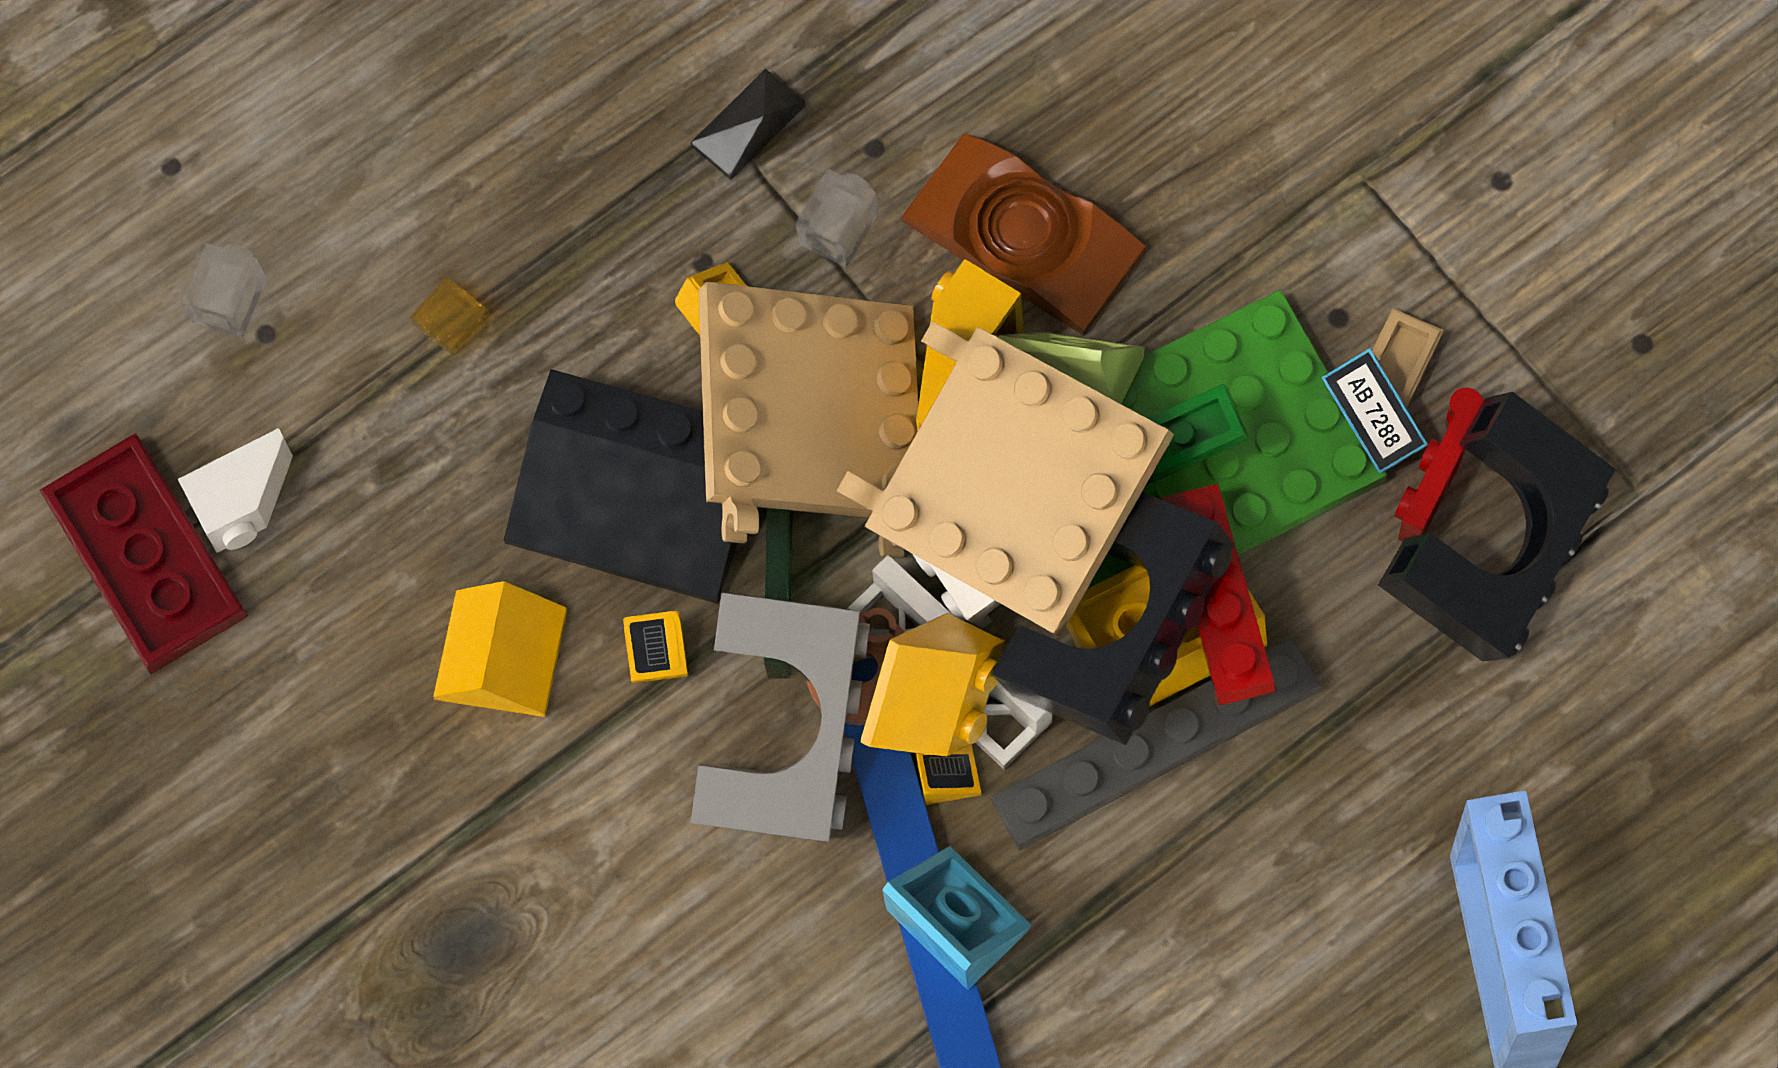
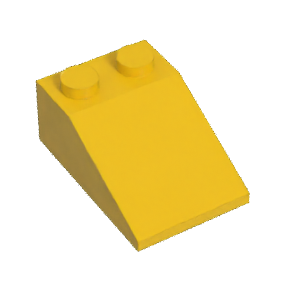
(961, 305)

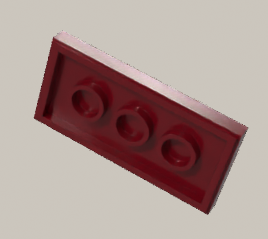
(143, 553)

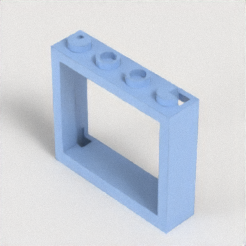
(1511, 932)

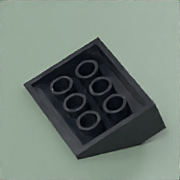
(620, 488)

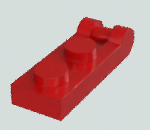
(1440, 464)

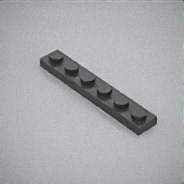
(1163, 742)

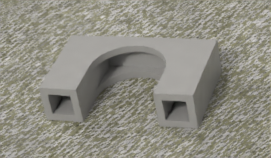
(803, 796)

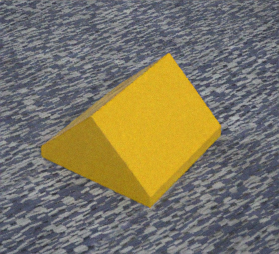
(501, 649)

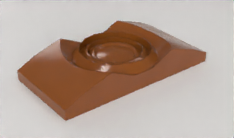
(1025, 231)

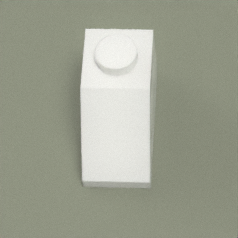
(239, 490)

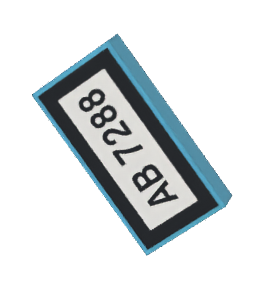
(1375, 411)

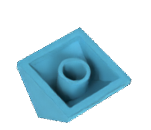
(955, 915)

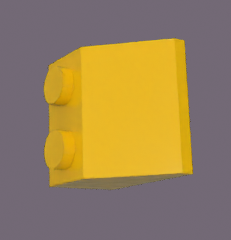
(933, 688)

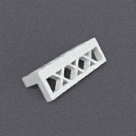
(920, 607)

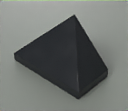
(748, 124)

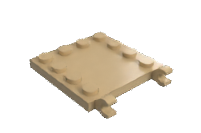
(800, 398)
(1015, 478)

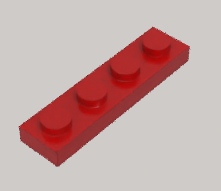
(1228, 622)

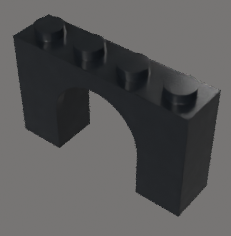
(1559, 490)
(1113, 684)

